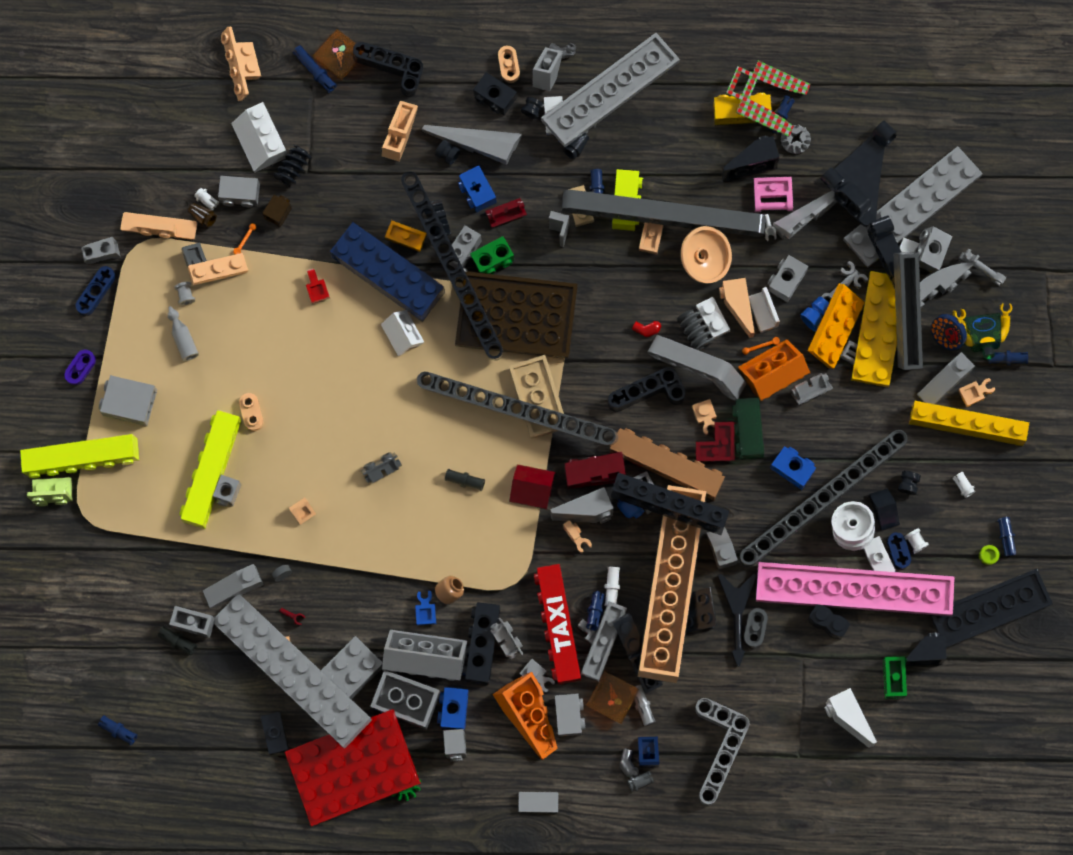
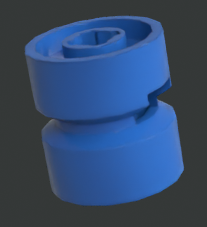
(814, 315)

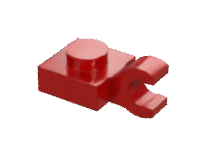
(316, 289)

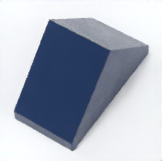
(648, 752)

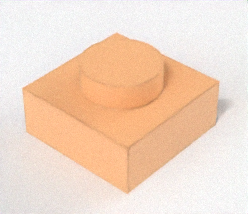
(302, 511)

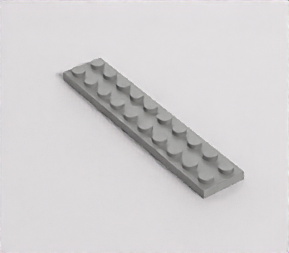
(292, 671)

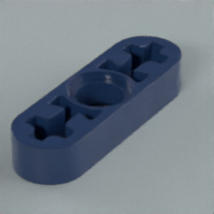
(83, 298)

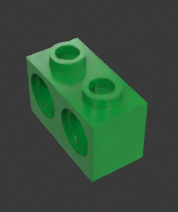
(489, 253)

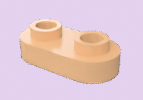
(508, 65)
(251, 411)

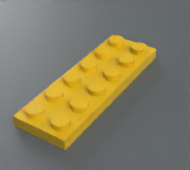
(877, 333)

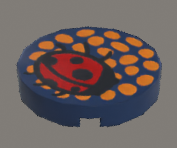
(948, 332)

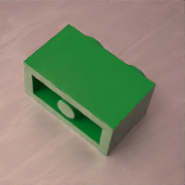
(894, 678)

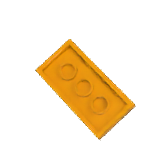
(836, 326)

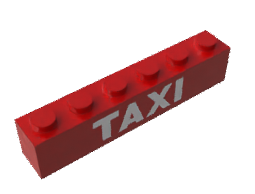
(558, 624)

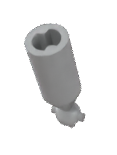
(182, 337)

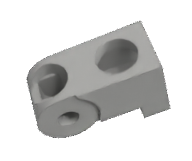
(101, 251)

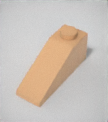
(737, 301)

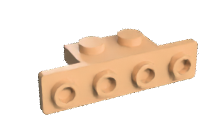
(241, 61)
(160, 226)

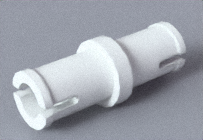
(612, 585)

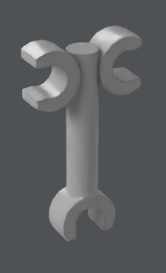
(968, 257)
(852, 276)

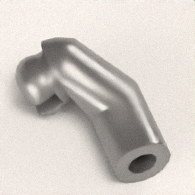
(626, 764)

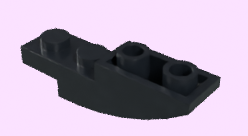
(632, 645)

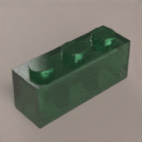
(748, 428)

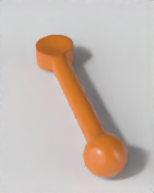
(252, 227)
(775, 341)

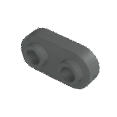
(755, 628)

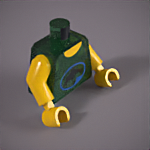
(985, 331)

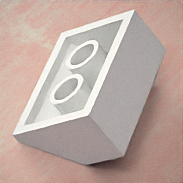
(259, 137)

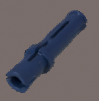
(319, 74)

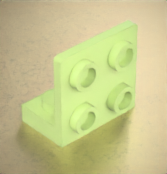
(50, 491)

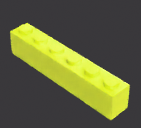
(79, 455)
(211, 467)

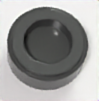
(281, 573)

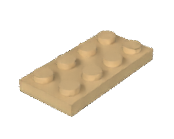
(536, 386)

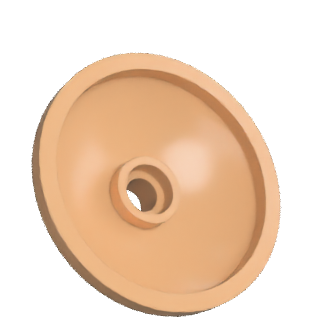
(714, 252)

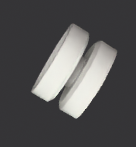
(853, 526)

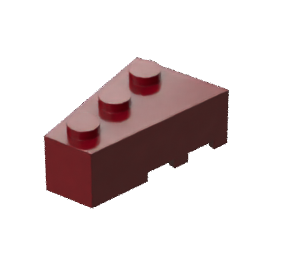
(594, 470)

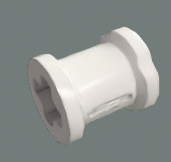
(916, 540)

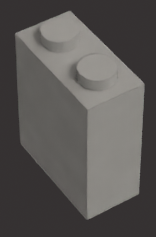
(128, 400)

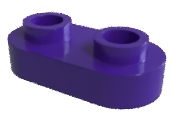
(77, 366)

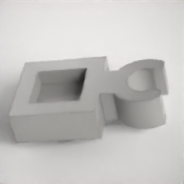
(538, 672)

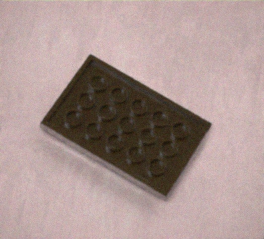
(524, 313)

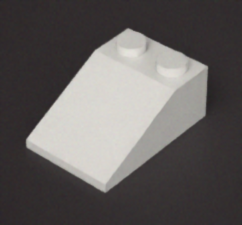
(848, 714)

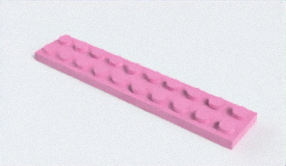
(855, 589)

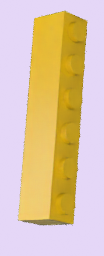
(969, 423)

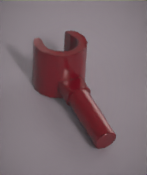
(293, 616)

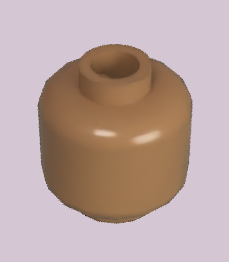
(449, 589)

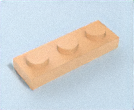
(217, 269)

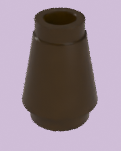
(203, 215)

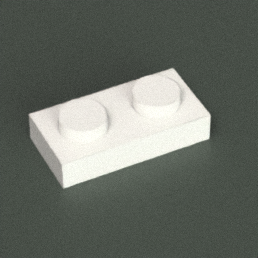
(713, 318)

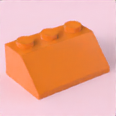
(774, 369)

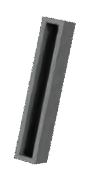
(908, 310)

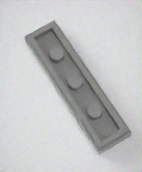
(602, 642)

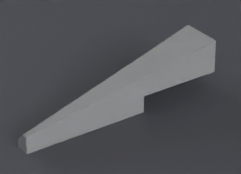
(491, 144)
(798, 219)

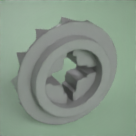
(796, 147)

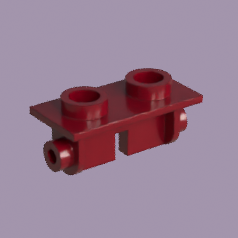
(506, 212)

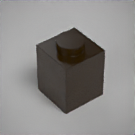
(277, 210)

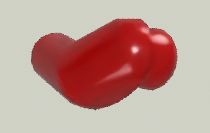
(647, 330)

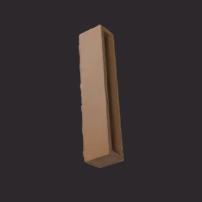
(668, 464)

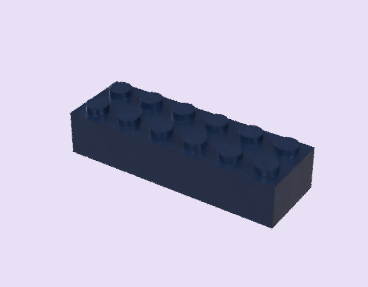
(387, 271)

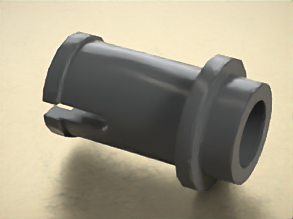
(639, 781)

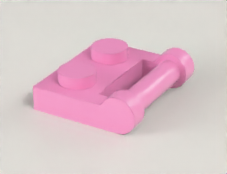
(773, 188)

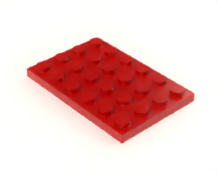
(346, 779)

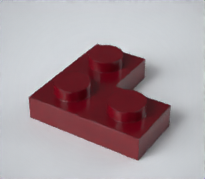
(723, 447)

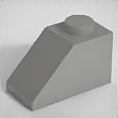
(547, 69)
(722, 549)

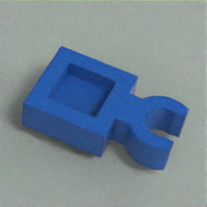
(425, 612)

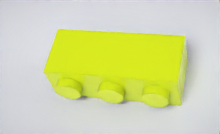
(627, 185)

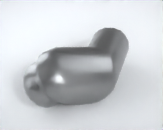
(568, 51)

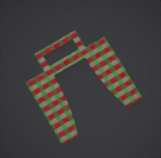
(758, 112)

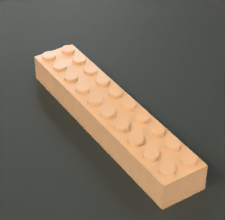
(670, 596)

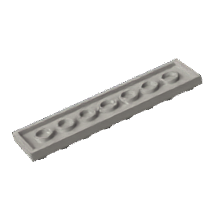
(610, 90)
(918, 201)

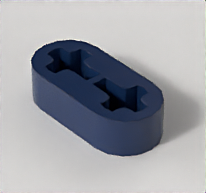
(903, 548)

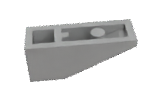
(946, 379)
(233, 585)

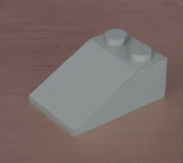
(588, 508)

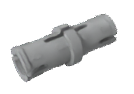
(643, 707)

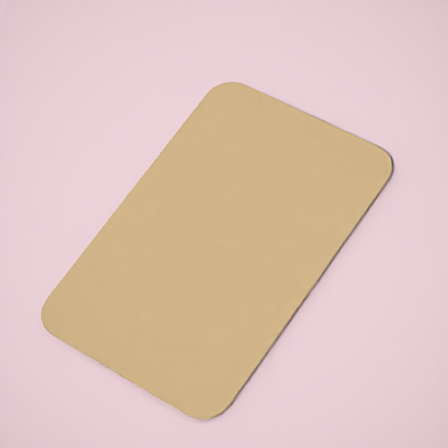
(328, 406)

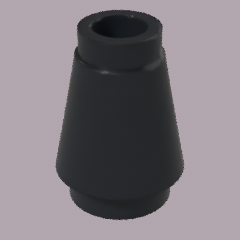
(576, 147)

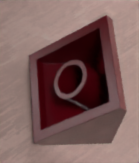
(531, 486)

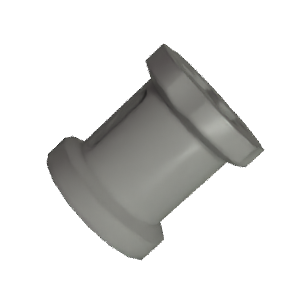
(184, 293)

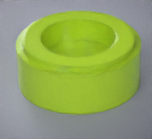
(989, 555)

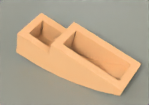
(399, 131)

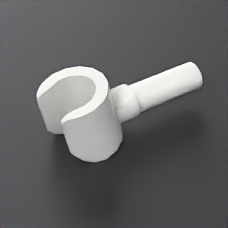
(769, 230)

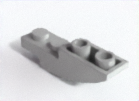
(943, 280)

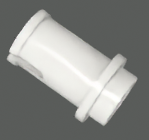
(202, 196)
(964, 485)

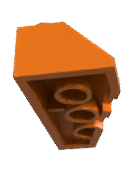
(525, 708)

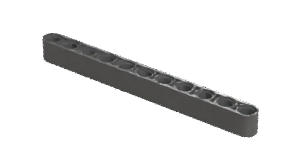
(662, 212)
(508, 404)
(828, 490)

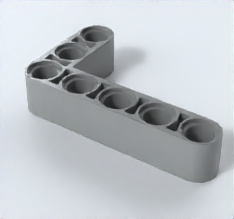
(699, 363)
(726, 750)

